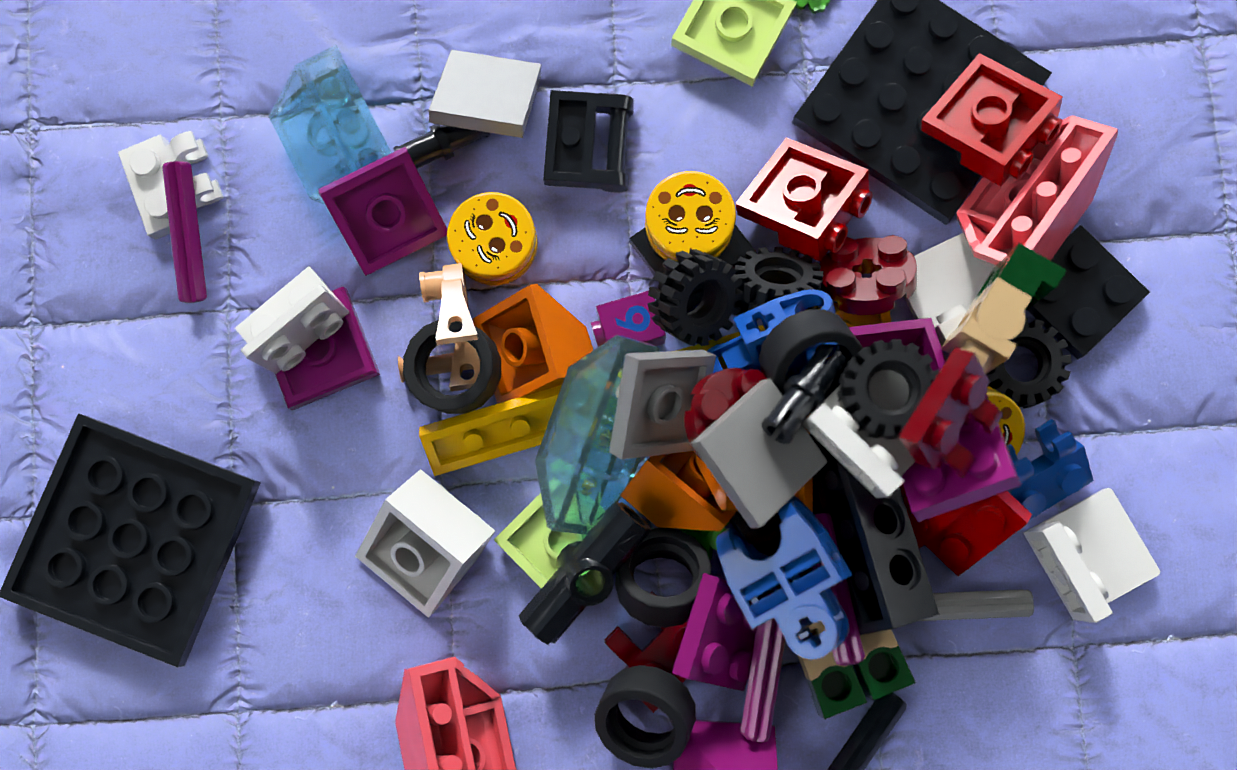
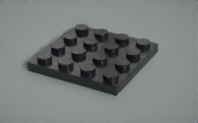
(886, 83)
(130, 540)

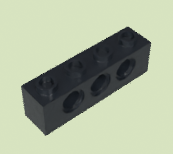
(879, 549)

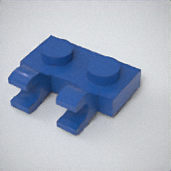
(1053, 475)

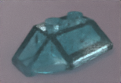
(326, 122)
(574, 461)

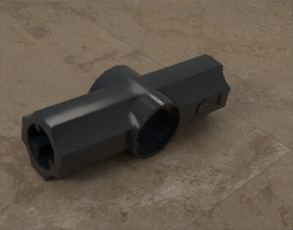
(569, 593)

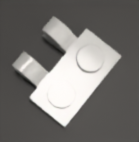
(145, 176)

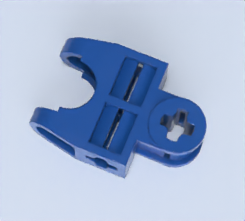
(745, 350)
(797, 603)

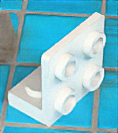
(947, 284)
(291, 322)
(870, 460)
(1092, 555)

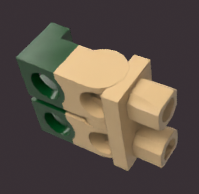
(1000, 304)
(837, 686)

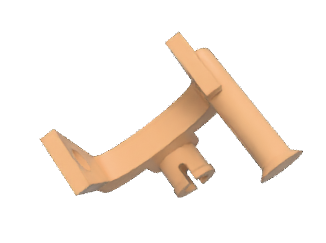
(452, 289)

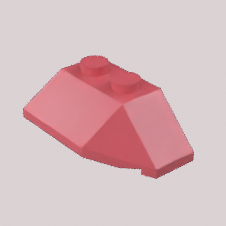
(1045, 201)
(451, 720)

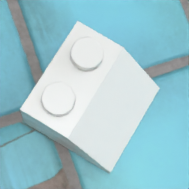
(423, 542)

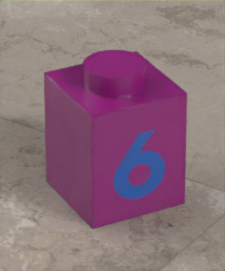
(629, 319)

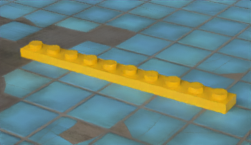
(523, 420)

